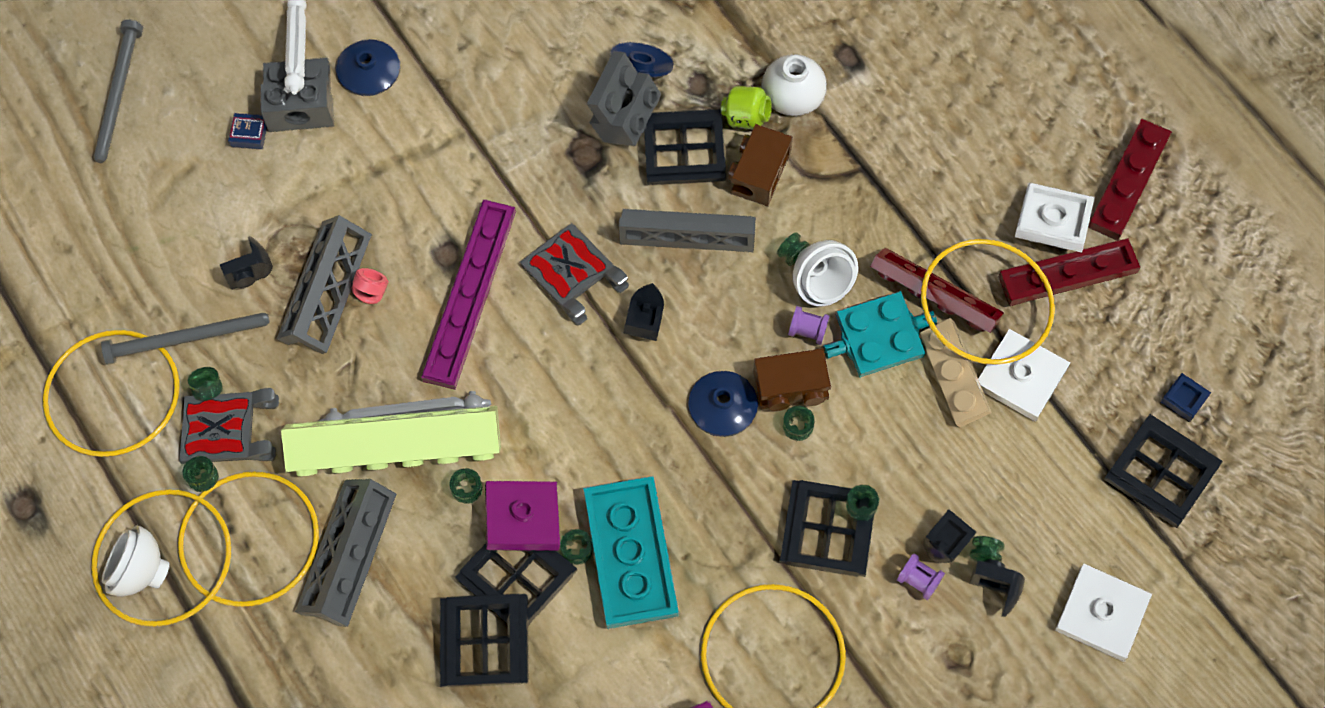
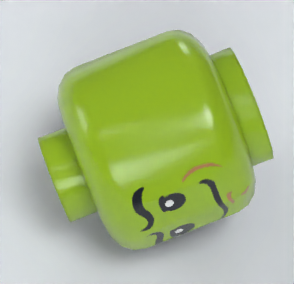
(746, 107)

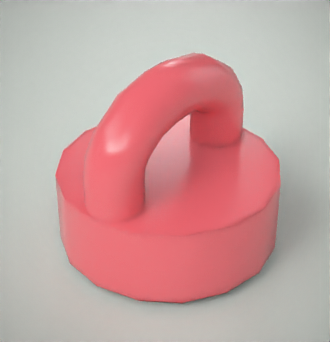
(369, 282)

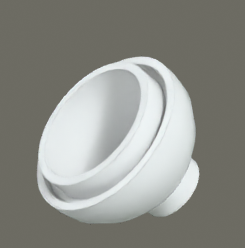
(794, 93)
(825, 272)
(134, 564)

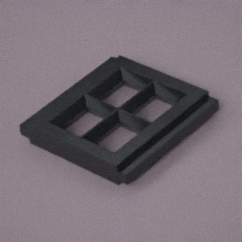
(685, 173)
(1146, 494)
(796, 524)
(550, 559)
(451, 640)

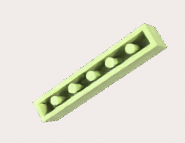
(391, 439)

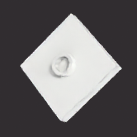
(1054, 217)
(1026, 382)
(1103, 612)

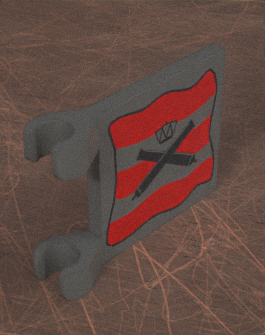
(569, 267)
(224, 427)

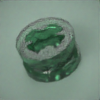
(791, 248)
(205, 383)
(804, 415)
(193, 468)
(472, 477)
(862, 513)
(568, 540)
(986, 548)

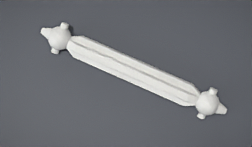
(295, 46)

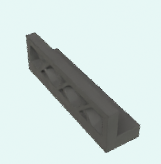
(687, 230)
(313, 281)
(350, 551)

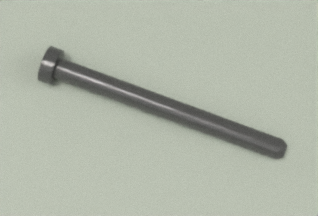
(130, 30)
(111, 351)

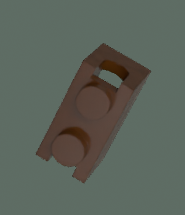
(760, 165)
(792, 379)

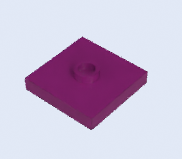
(522, 515)

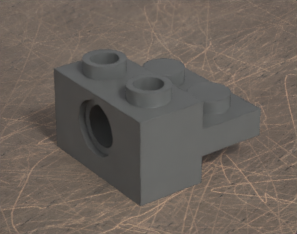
(622, 101)
(304, 110)

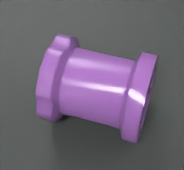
(808, 325)
(920, 576)

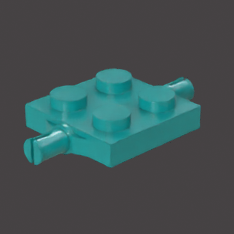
(879, 334)

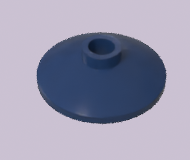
(646, 58)
(371, 77)
(723, 418)

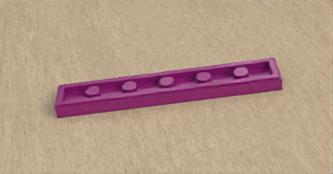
(468, 295)

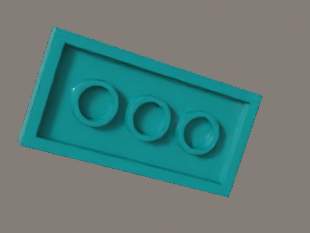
(631, 552)

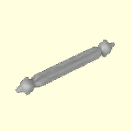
(449, 403)

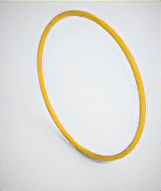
(962, 353)
(127, 449)
(773, 587)
(276, 595)
(179, 618)

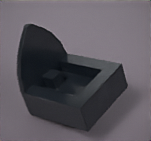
(248, 268)
(645, 313)
(948, 538)
(994, 576)

